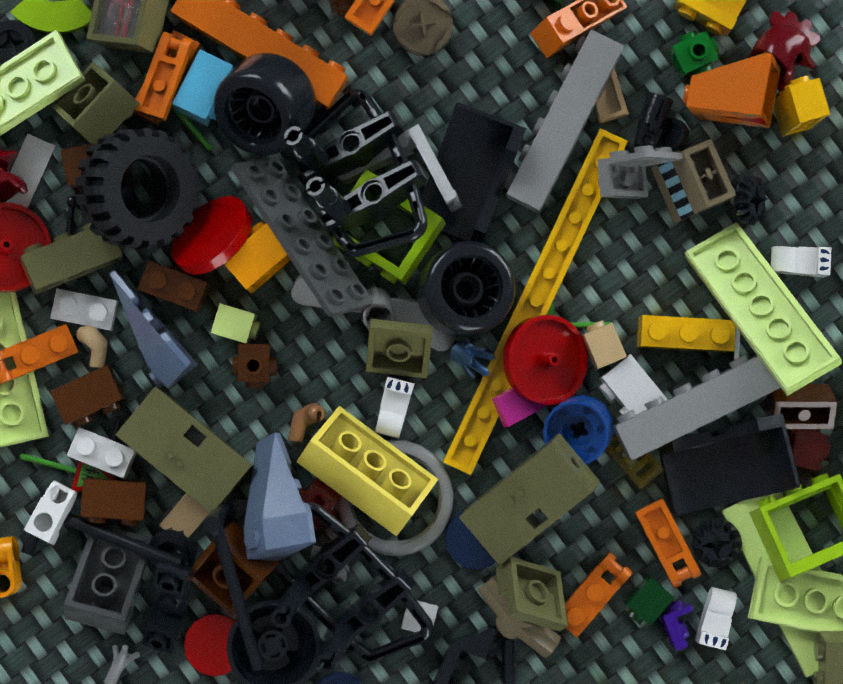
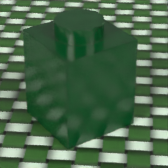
(647, 601)

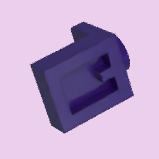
(675, 629)

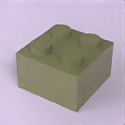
(96, 105)

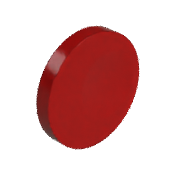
(18, 231)
(213, 235)
(545, 359)

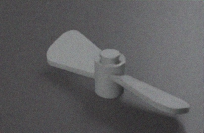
(382, 308)

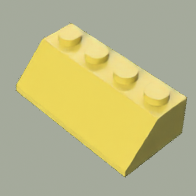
(367, 470)

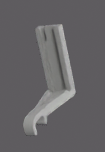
(409, 140)

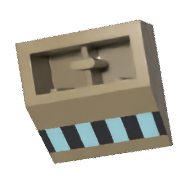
(694, 182)

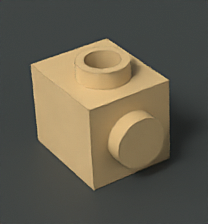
(603, 344)

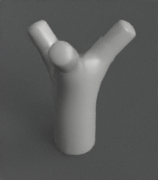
(119, 662)

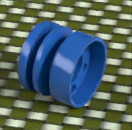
(597, 422)

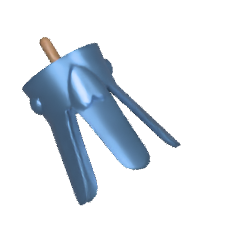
(465, 353)

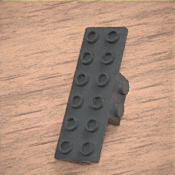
(302, 236)

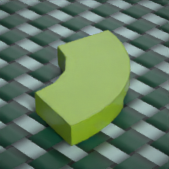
(49, 16)

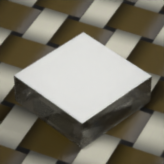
(409, 622)

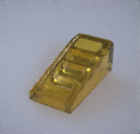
(647, 477)

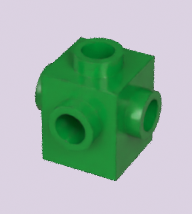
(684, 58)

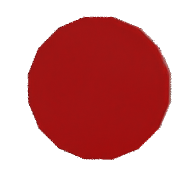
(207, 644)

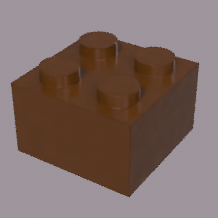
(210, 576)

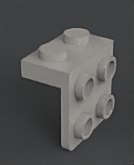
(625, 174)

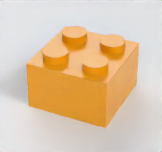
(258, 258)

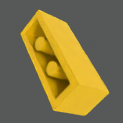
(800, 106)
(685, 333)

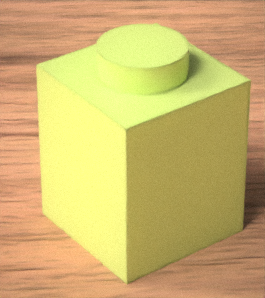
(235, 324)

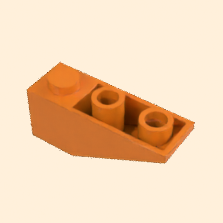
(572, 22)

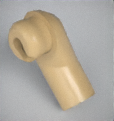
(95, 342)

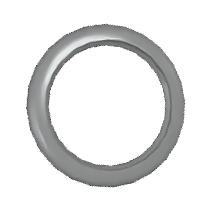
(438, 523)

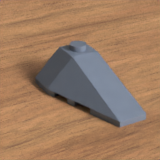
(158, 346)
(275, 515)

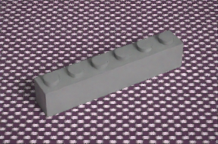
(564, 122)
(693, 406)

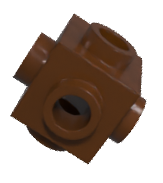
(246, 356)

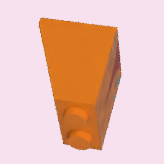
(736, 92)

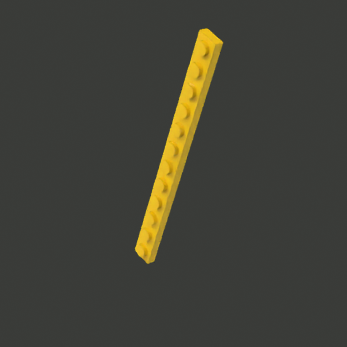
(534, 300)

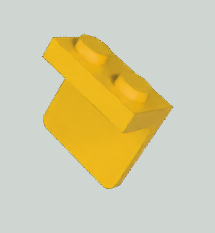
(715, 15)

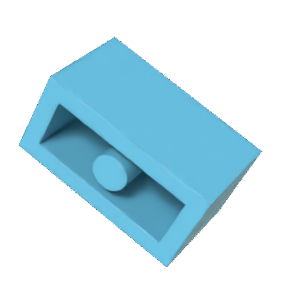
(198, 89)

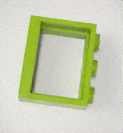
(417, 252)
(783, 567)

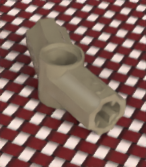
(539, 638)

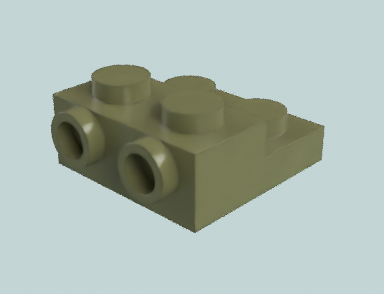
(399, 348)
(532, 593)

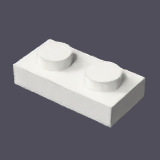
(84, 309)
(101, 453)

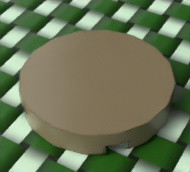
(423, 26)

